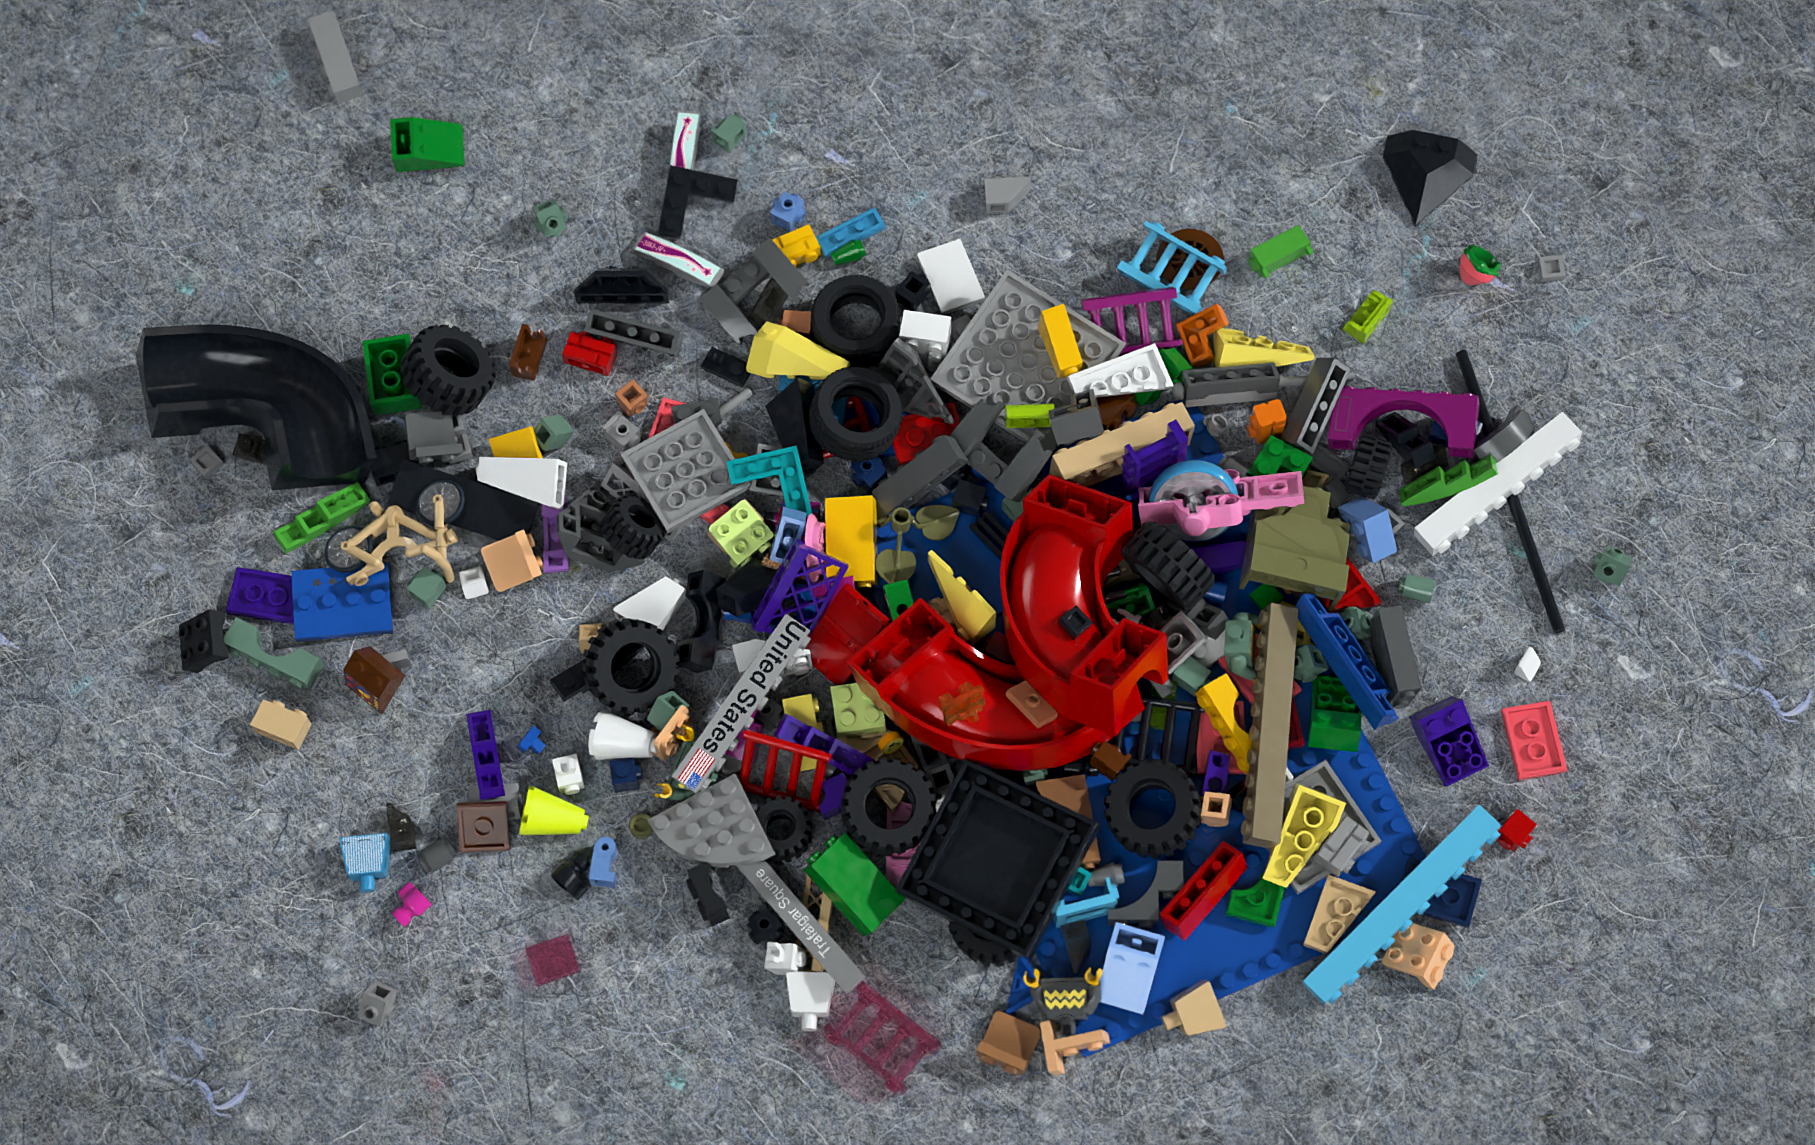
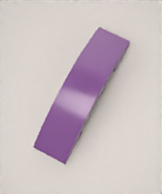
(553, 554)

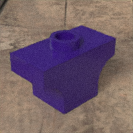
(833, 791)

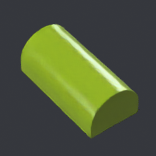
(1027, 415)

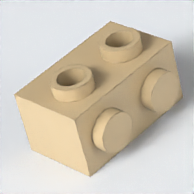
(281, 723)

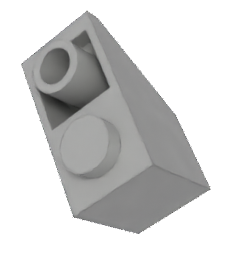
(1005, 193)

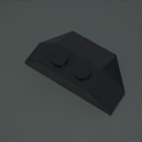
(621, 286)

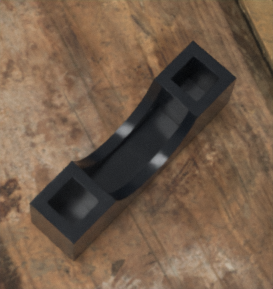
(699, 650)

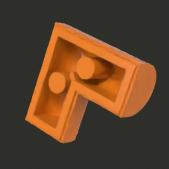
(1195, 332)

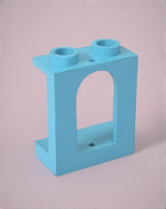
(1088, 908)

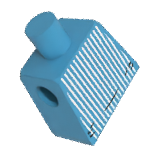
(366, 858)

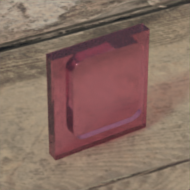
(552, 960)

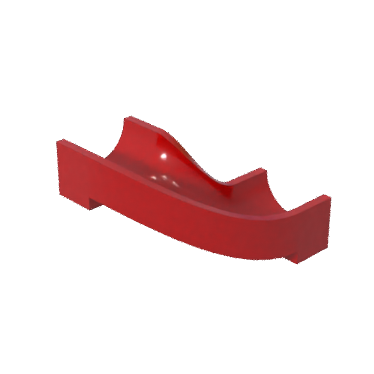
(1060, 560)
(923, 659)

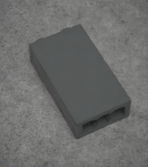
(1394, 655)

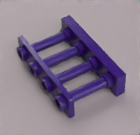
(1152, 460)

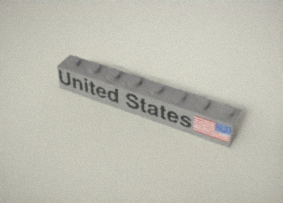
(741, 704)

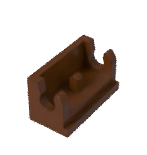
(527, 353)

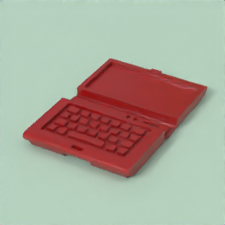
(843, 632)

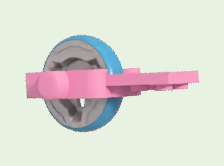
(1181, 507)

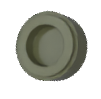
(640, 826)

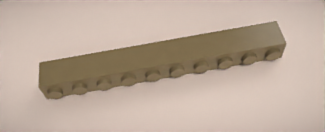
(1270, 726)

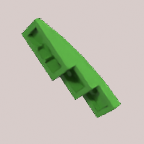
(1442, 484)
(320, 519)

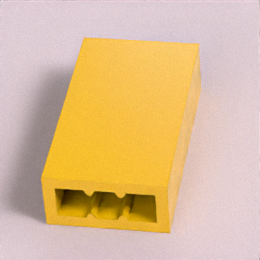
(852, 537)

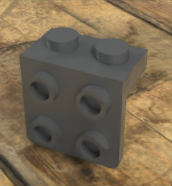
(431, 437)

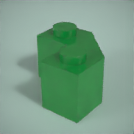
(1174, 364)

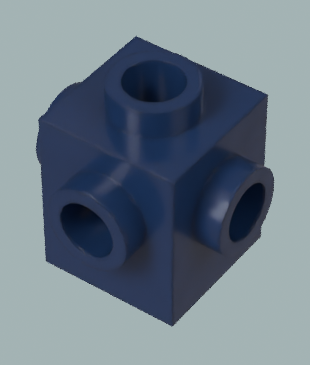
(868, 473)

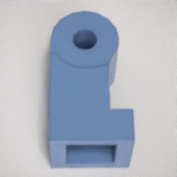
(601, 865)

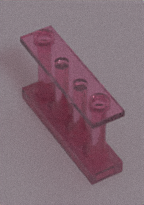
(905, 1029)

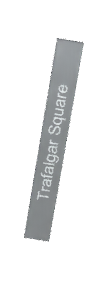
(803, 924)

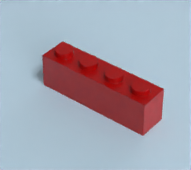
(1203, 890)

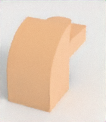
(1215, 809)

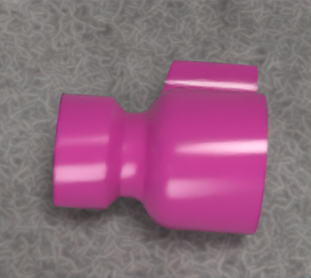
(413, 904)

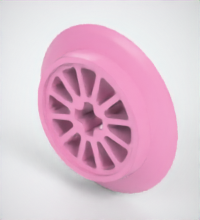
(815, 538)

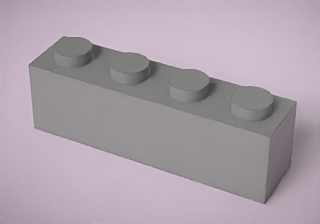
(335, 57)

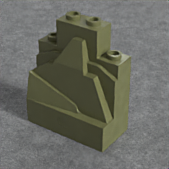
(1298, 548)

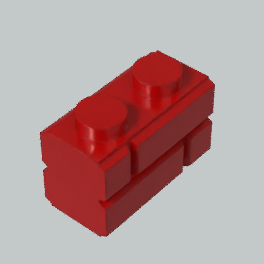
(590, 353)

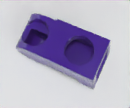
(1215, 772)

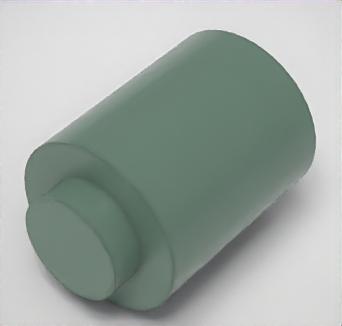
(1416, 588)

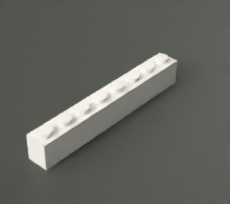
(1514, 471)

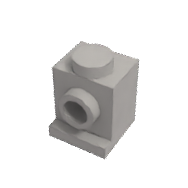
(614, 427)

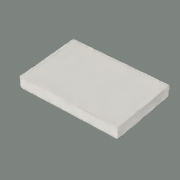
(951, 277)

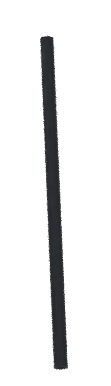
(1515, 505)

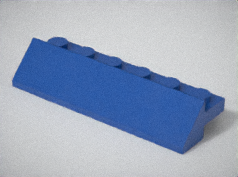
(1347, 660)

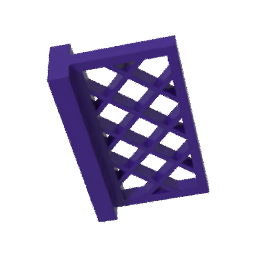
(783, 581)

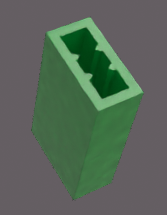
(853, 883)

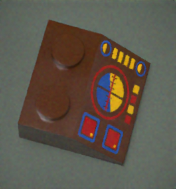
(372, 677)

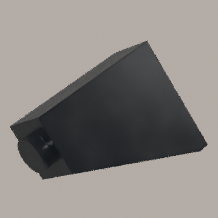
(745, 588)

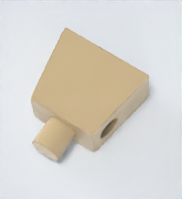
(1195, 1010)

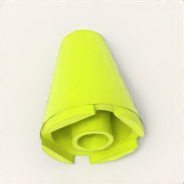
(550, 815)

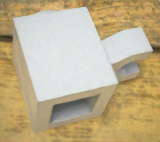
(568, 774)
(784, 958)

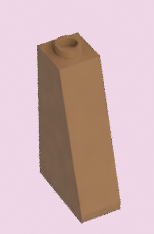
(1073, 794)

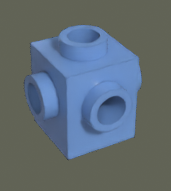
(788, 211)

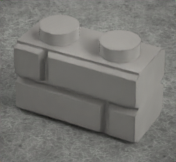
(1342, 846)

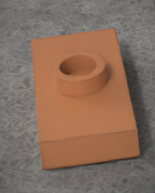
(1031, 704)

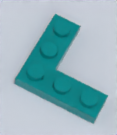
(779, 462)

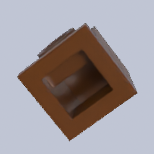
(1108, 759)

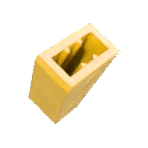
(1060, 341)

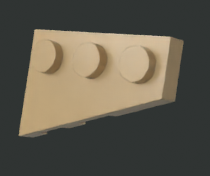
(1335, 912)

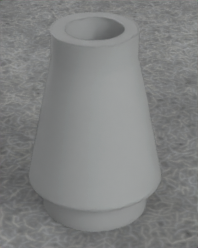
(1111, 870)

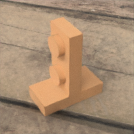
(1068, 1046)

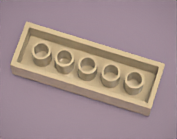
(1102, 456)

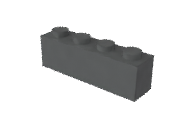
(634, 332)
(1315, 404)
(920, 474)

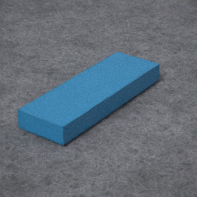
(860, 227)

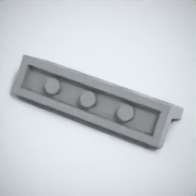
(622, 472)

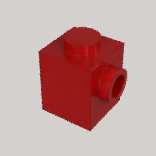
(1516, 831)

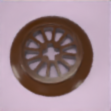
(1196, 238)

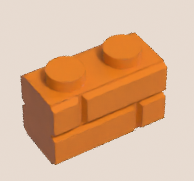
(1266, 421)

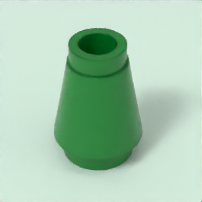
(849, 252)

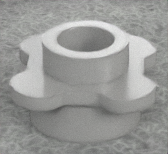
(1216, 425)

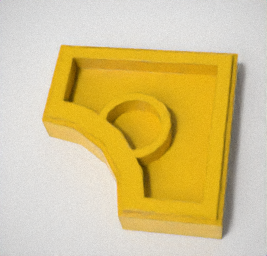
(516, 444)

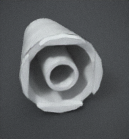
(619, 739)

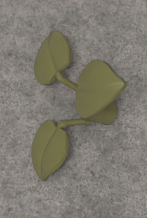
(936, 525)

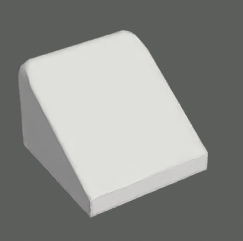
(473, 582)
(1528, 665)

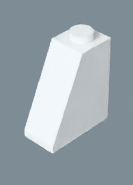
(654, 604)

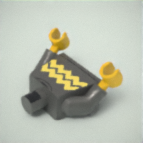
(1066, 998)

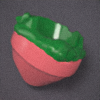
(1478, 266)

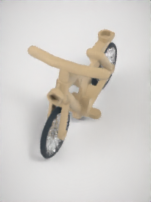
(436, 505)

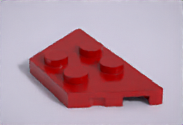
(1357, 593)

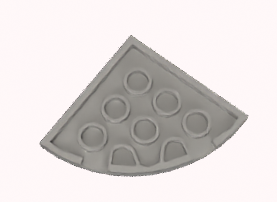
(714, 827)

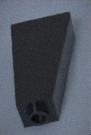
(791, 422)

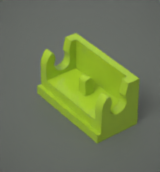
(1368, 316)

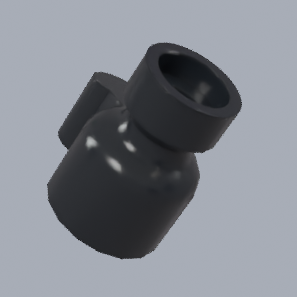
(1078, 768)
(568, 875)

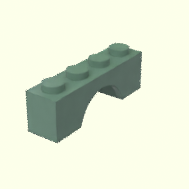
(298, 667)

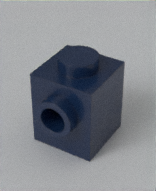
(625, 774)

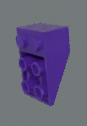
(1449, 740)

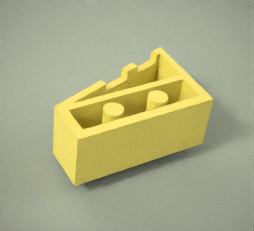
(804, 709)

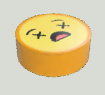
(890, 742)

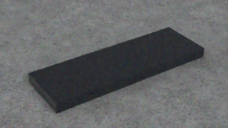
(485, 508)

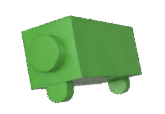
(1279, 251)

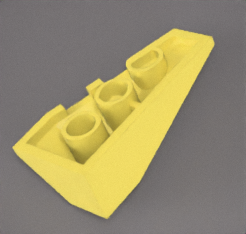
(1235, 349)
(785, 352)
(969, 609)
(1305, 825)

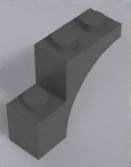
(1145, 911)

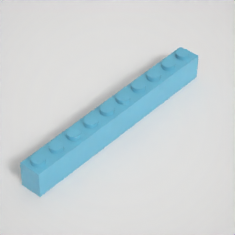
(1401, 905)

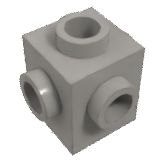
(377, 1004)

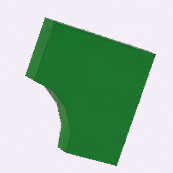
(1257, 904)

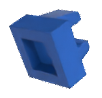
(531, 741)

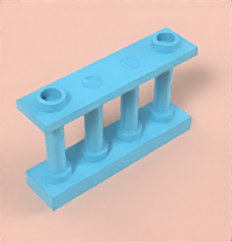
(1151, 280)

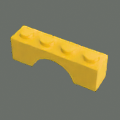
(1218, 701)

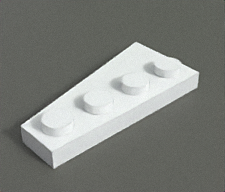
(1127, 374)

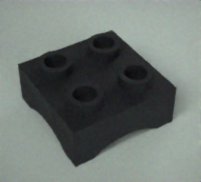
(202, 641)
(710, 904)

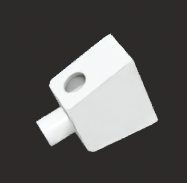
(810, 996)

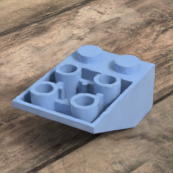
(1130, 967)

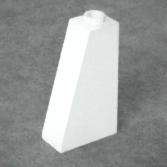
(528, 477)

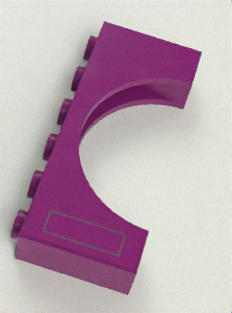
(1359, 407)

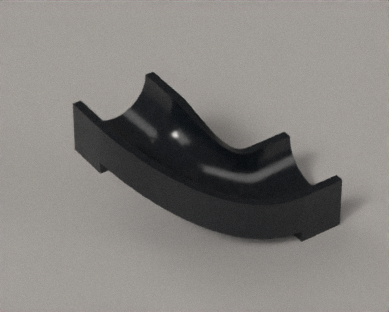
(260, 380)

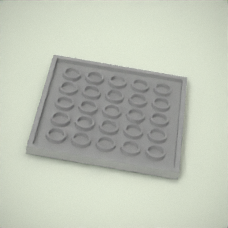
(1006, 358)

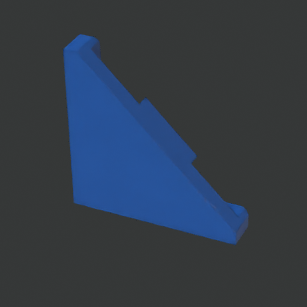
(1020, 992)

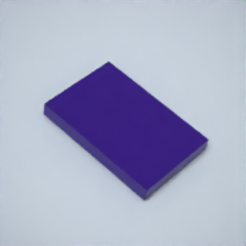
(261, 596)

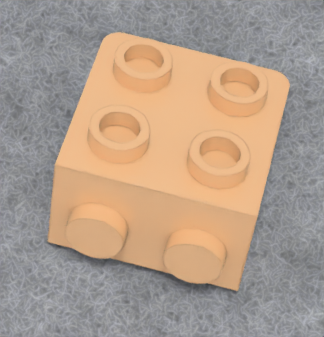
(512, 561)
(666, 740)
(1420, 953)

